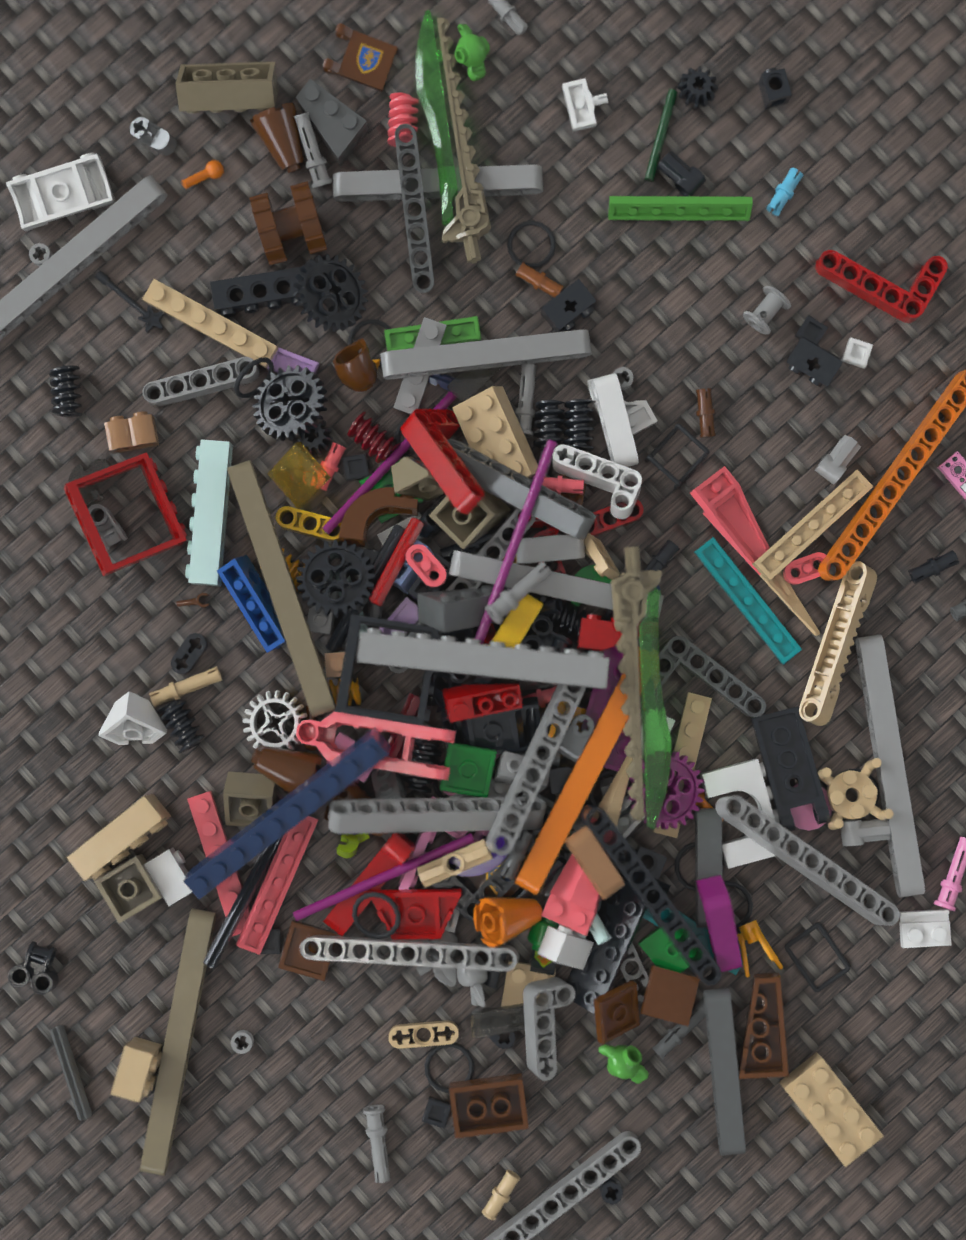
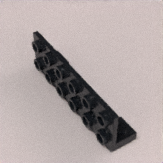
(621, 917)

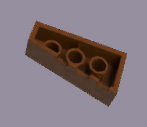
(764, 1037)

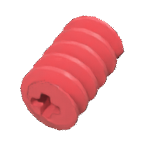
(401, 113)

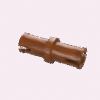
(539, 280)

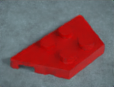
(421, 910)

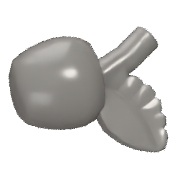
(444, 975)
(473, 979)

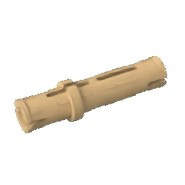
(186, 686)

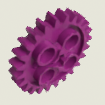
(682, 801)

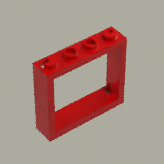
(89, 529)

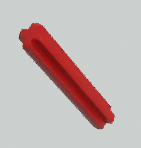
(396, 562)

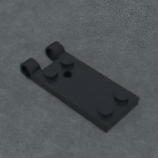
(789, 756)

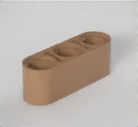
(594, 862)

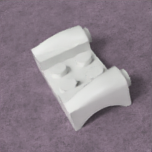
(60, 191)

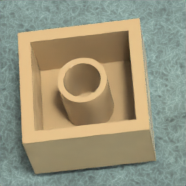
(137, 1069)

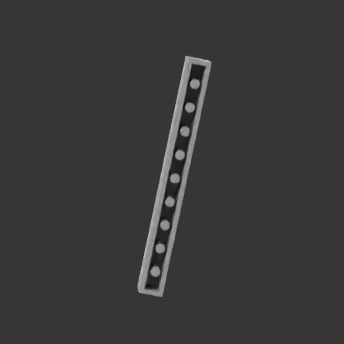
(483, 660)

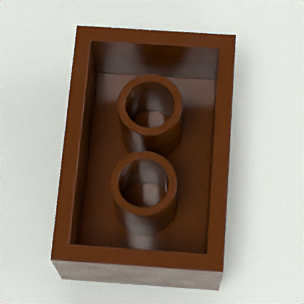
(488, 1105)

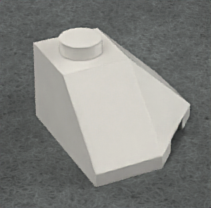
(131, 720)

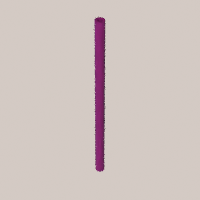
(380, 472)
(383, 877)

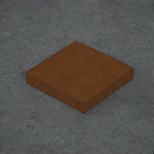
(292, 958)
(669, 995)
(616, 1012)

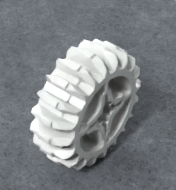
(281, 732)

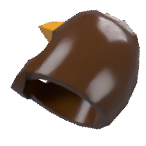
(355, 368)

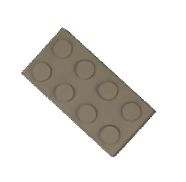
(226, 87)

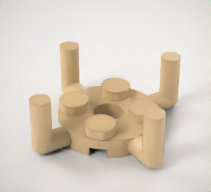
(865, 791)

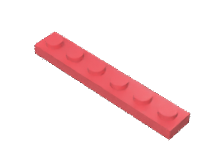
(212, 837)
(275, 886)

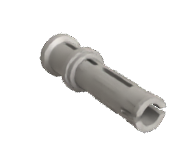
(315, 162)
(526, 394)
(509, 599)
(377, 1131)

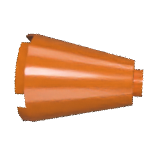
(505, 918)

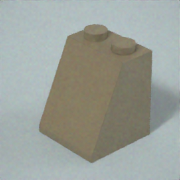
(470, 527)

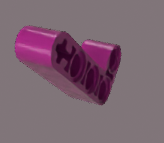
(720, 922)

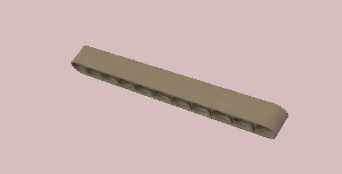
(281, 588)
(178, 1042)

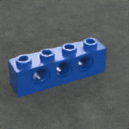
(253, 600)

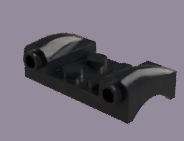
(500, 731)

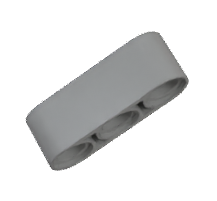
(550, 549)

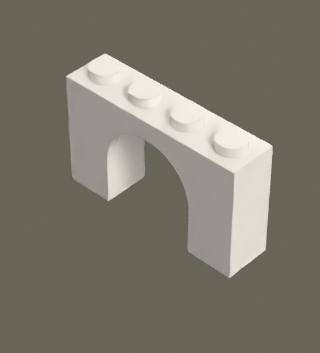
(745, 777)

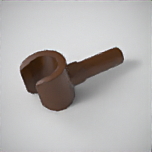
(194, 601)

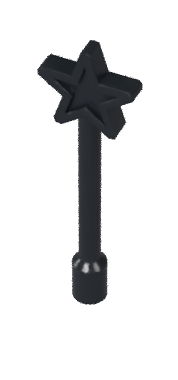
(149, 317)

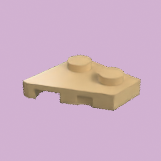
(517, 980)

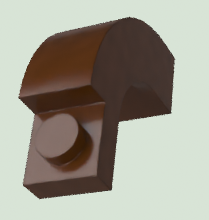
(370, 507)

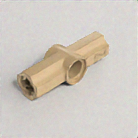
(440, 869)

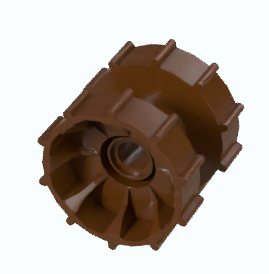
(288, 223)

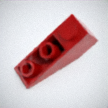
(598, 634)
(480, 700)

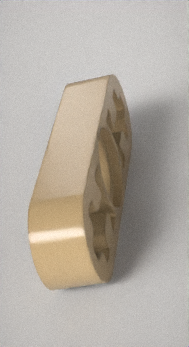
(442, 1040)

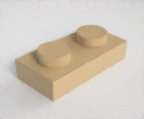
(603, 561)

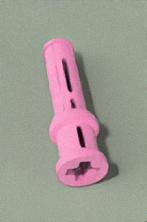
(948, 885)

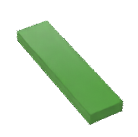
(457, 331)

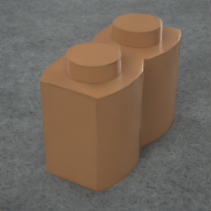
(131, 433)

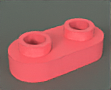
(426, 566)
(804, 567)

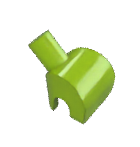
(352, 842)

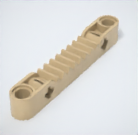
(837, 643)

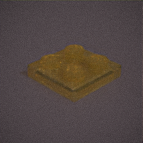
(299, 475)

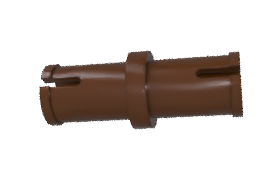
(705, 413)

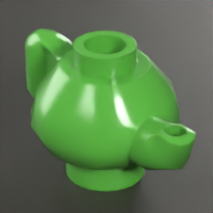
(471, 52)
(624, 1062)

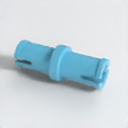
(784, 191)

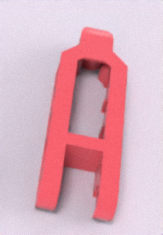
(324, 733)

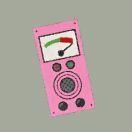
(955, 471)

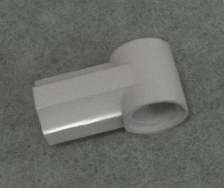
(835, 463)
(857, 831)

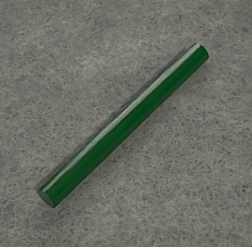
(661, 134)

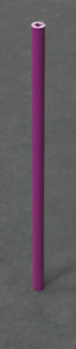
(517, 536)

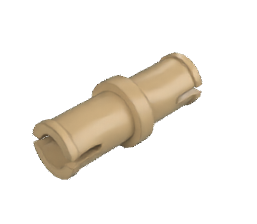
(501, 1195)

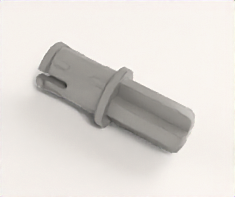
(509, 15)

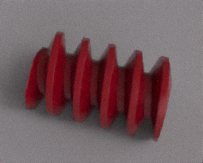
(371, 438)

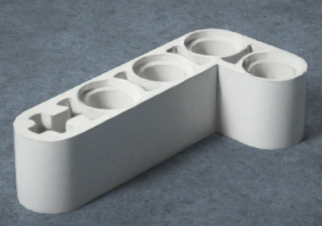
(614, 419)
(594, 477)

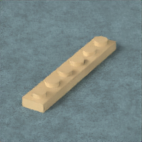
(209, 322)
(812, 525)
(688, 740)

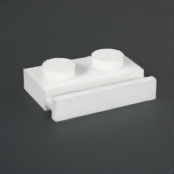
(925, 928)

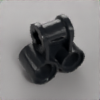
(547, 639)
(36, 964)

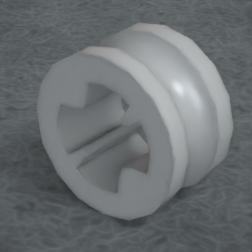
(33, 253)
(619, 371)
(249, 1039)

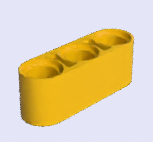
(299, 520)
(518, 622)

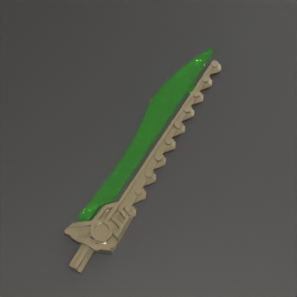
(471, 208)
(629, 608)

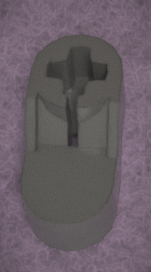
(162, 141)

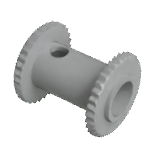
(767, 308)

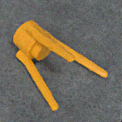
(753, 933)

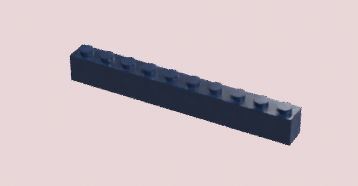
(287, 813)

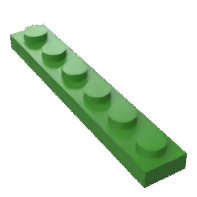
(679, 208)

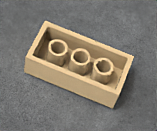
(495, 430)
(118, 837)
(831, 1109)

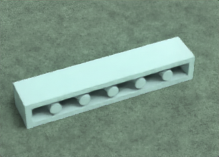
(210, 512)

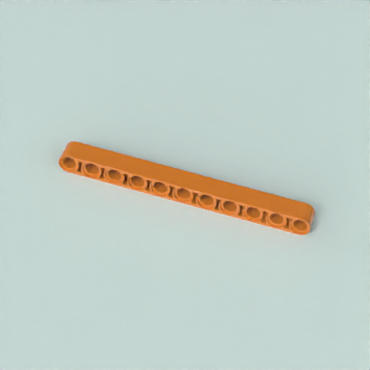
(891, 480)
(575, 791)

